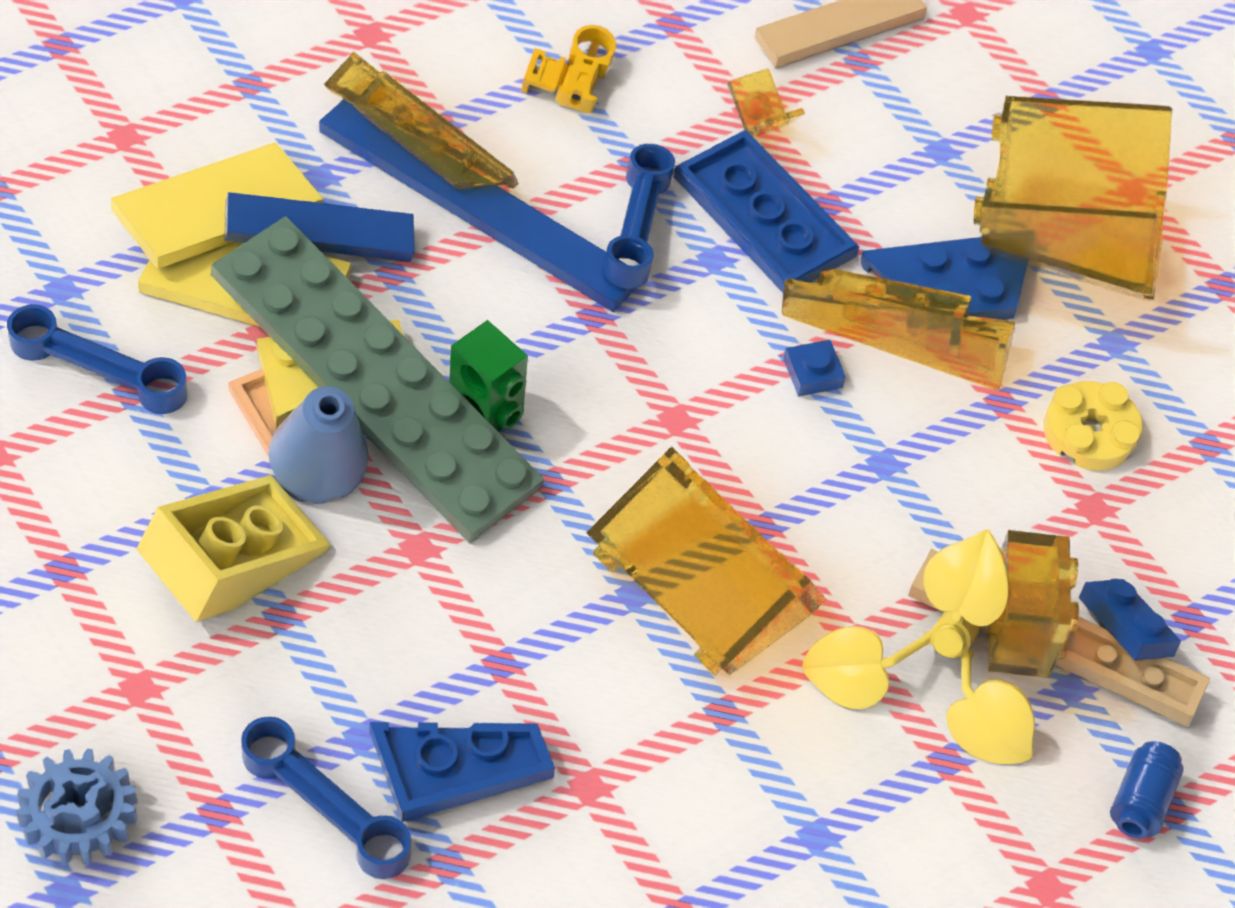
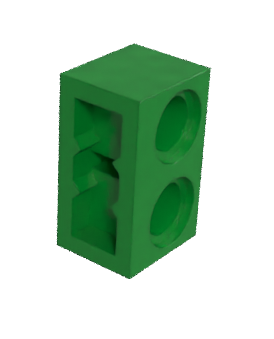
(490, 374)

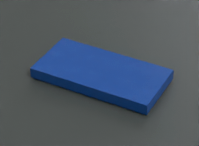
(765, 210)

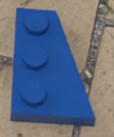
(451, 767)

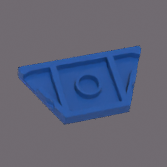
(954, 267)

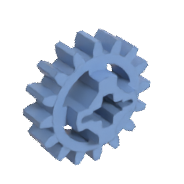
(75, 811)

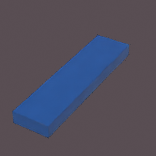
(327, 226)

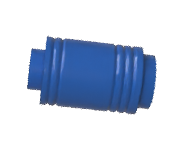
(1147, 790)

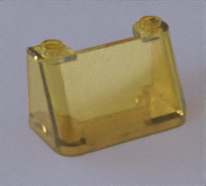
(704, 564)

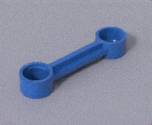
(639, 215)
(97, 358)
(326, 797)

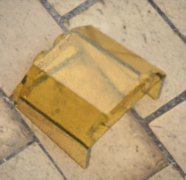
(1080, 190)

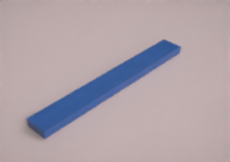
(485, 208)

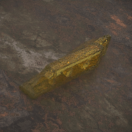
(417, 126)
(904, 321)

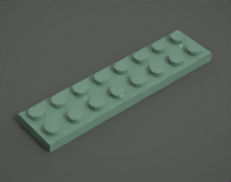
(395, 390)

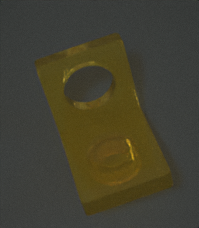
(760, 103)

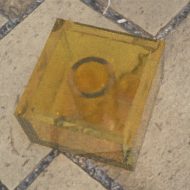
(1038, 607)

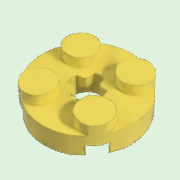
(1099, 402)

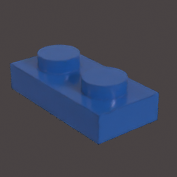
(1129, 619)

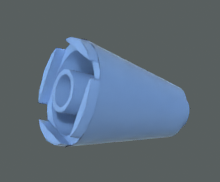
(320, 448)

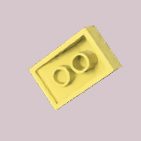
(229, 545)

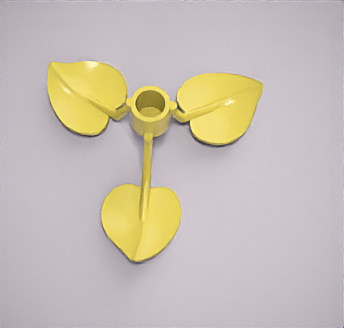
(972, 590)

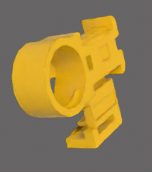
(578, 74)

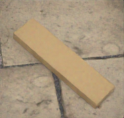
(833, 27)

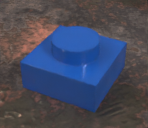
(814, 367)

